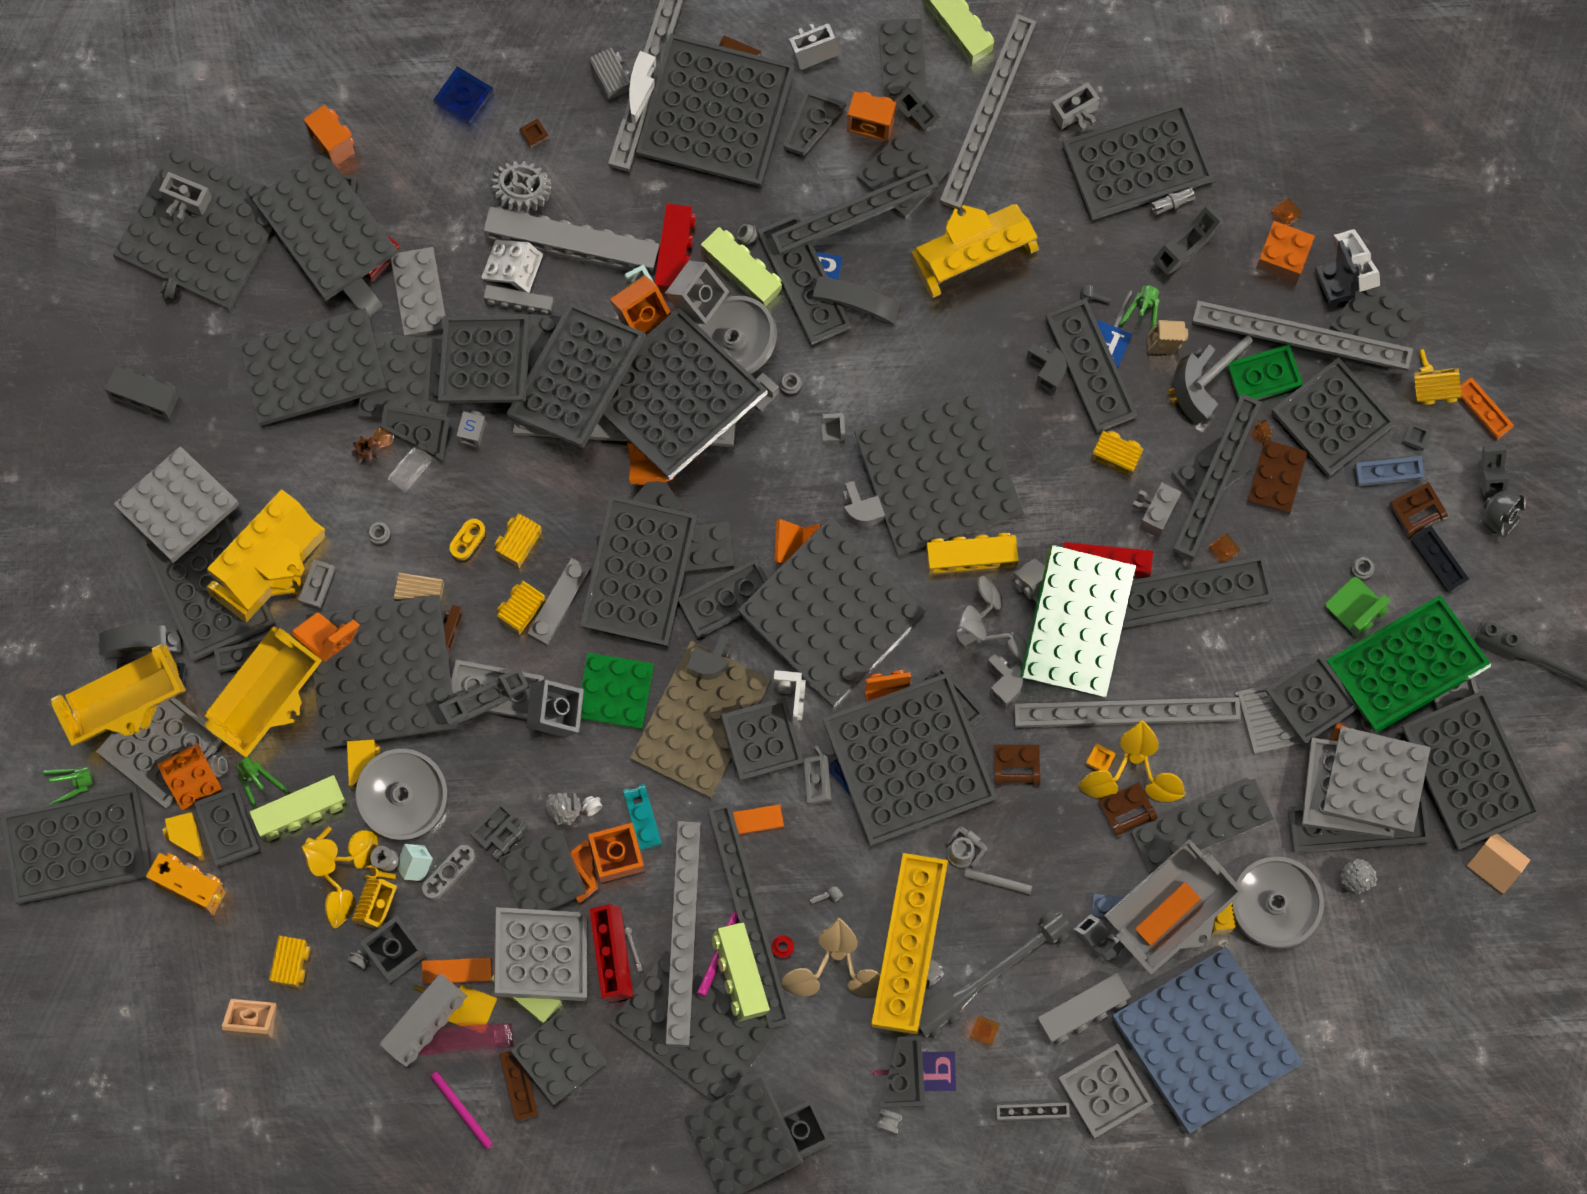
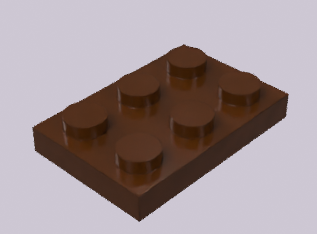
(1277, 476)

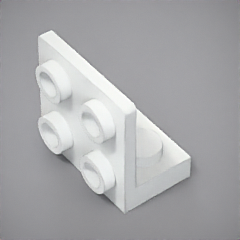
(513, 263)
(791, 681)

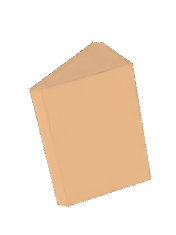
(1498, 863)
(249, 1018)

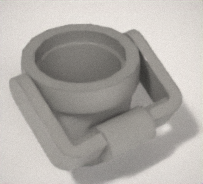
(962, 852)

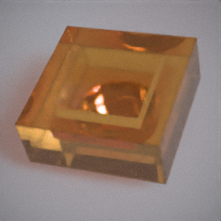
(1286, 212)
(1224, 548)
(984, 1030)

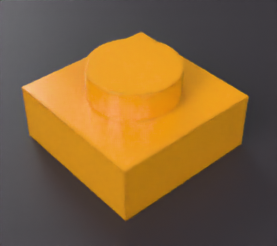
(1100, 758)

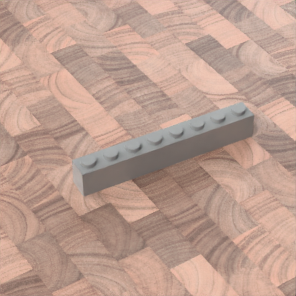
(572, 240)

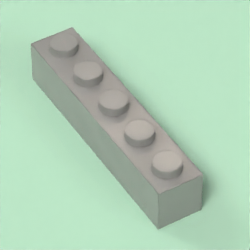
(518, 300)
(1024, 1112)

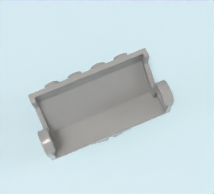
(1207, 880)

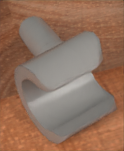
(834, 893)

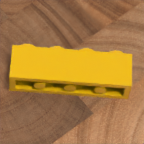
(972, 554)

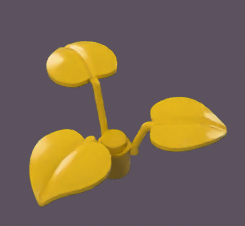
(1137, 744)
(321, 860)

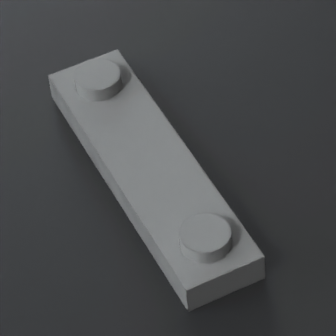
(559, 601)

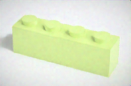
(962, 27)
(741, 266)
(298, 808)
(740, 972)

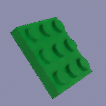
(615, 690)

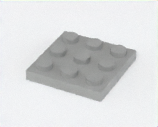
(1105, 1091)

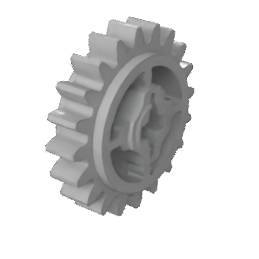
(519, 191)

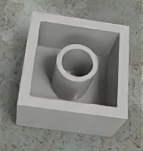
(697, 291)

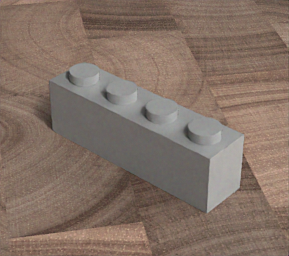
(1083, 1009)
(423, 1020)

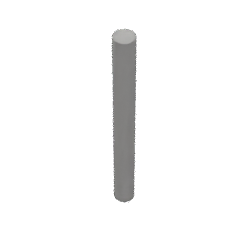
(1221, 364)

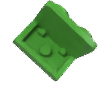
(1357, 606)

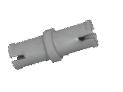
(1172, 201)

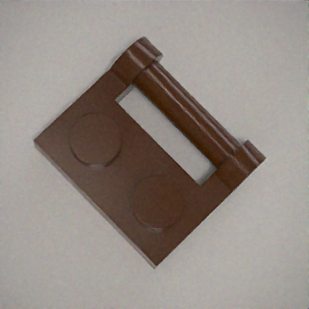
(1414, 503)
(1016, 758)
(1124, 803)

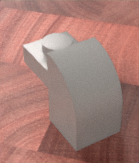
(864, 512)
(1010, 682)

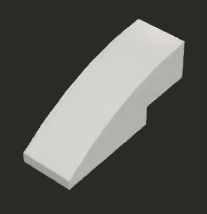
(641, 84)
(1369, 274)

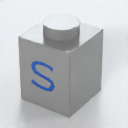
(471, 428)

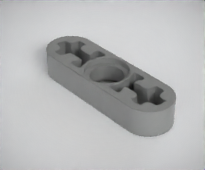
(438, 872)

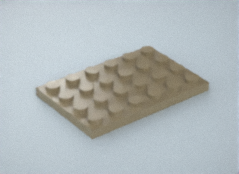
(686, 729)

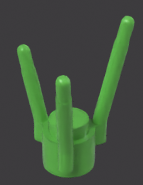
(1146, 299)
(249, 770)
(79, 776)

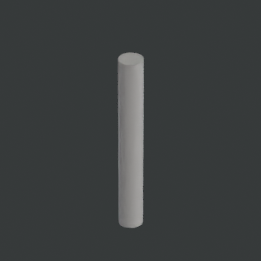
(998, 881)

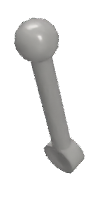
(627, 930)

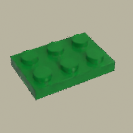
(1265, 373)

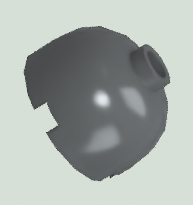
(1503, 510)

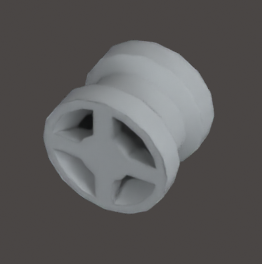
(386, 863)
(888, 1122)

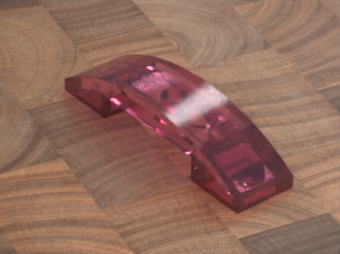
(470, 1038)

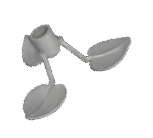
(973, 629)

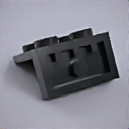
(1339, 276)

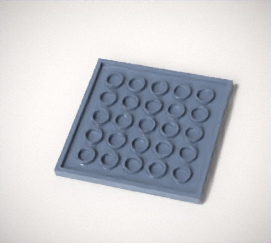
(1207, 1040)

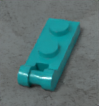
(642, 818)

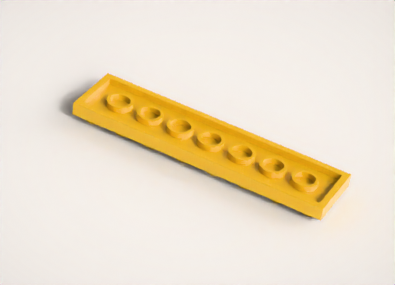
(909, 943)

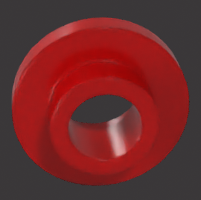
(782, 953)

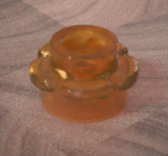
(1263, 429)
(383, 437)

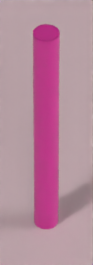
(713, 966)
(461, 1110)

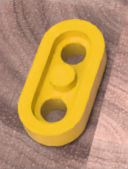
(466, 539)

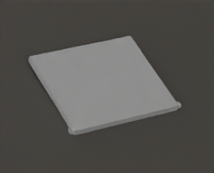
(1265, 723)

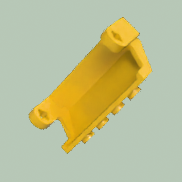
(970, 242)
(265, 557)
(262, 691)
(120, 699)

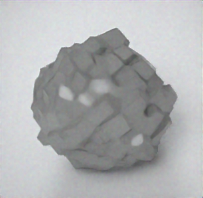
(562, 808)
(1358, 876)

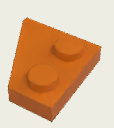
(584, 861)

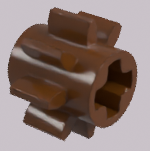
(366, 455)

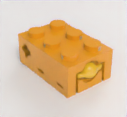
(186, 883)

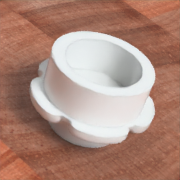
(591, 805)

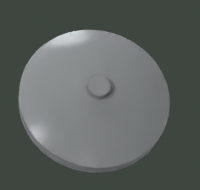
(743, 331)
(401, 794)
(1278, 903)

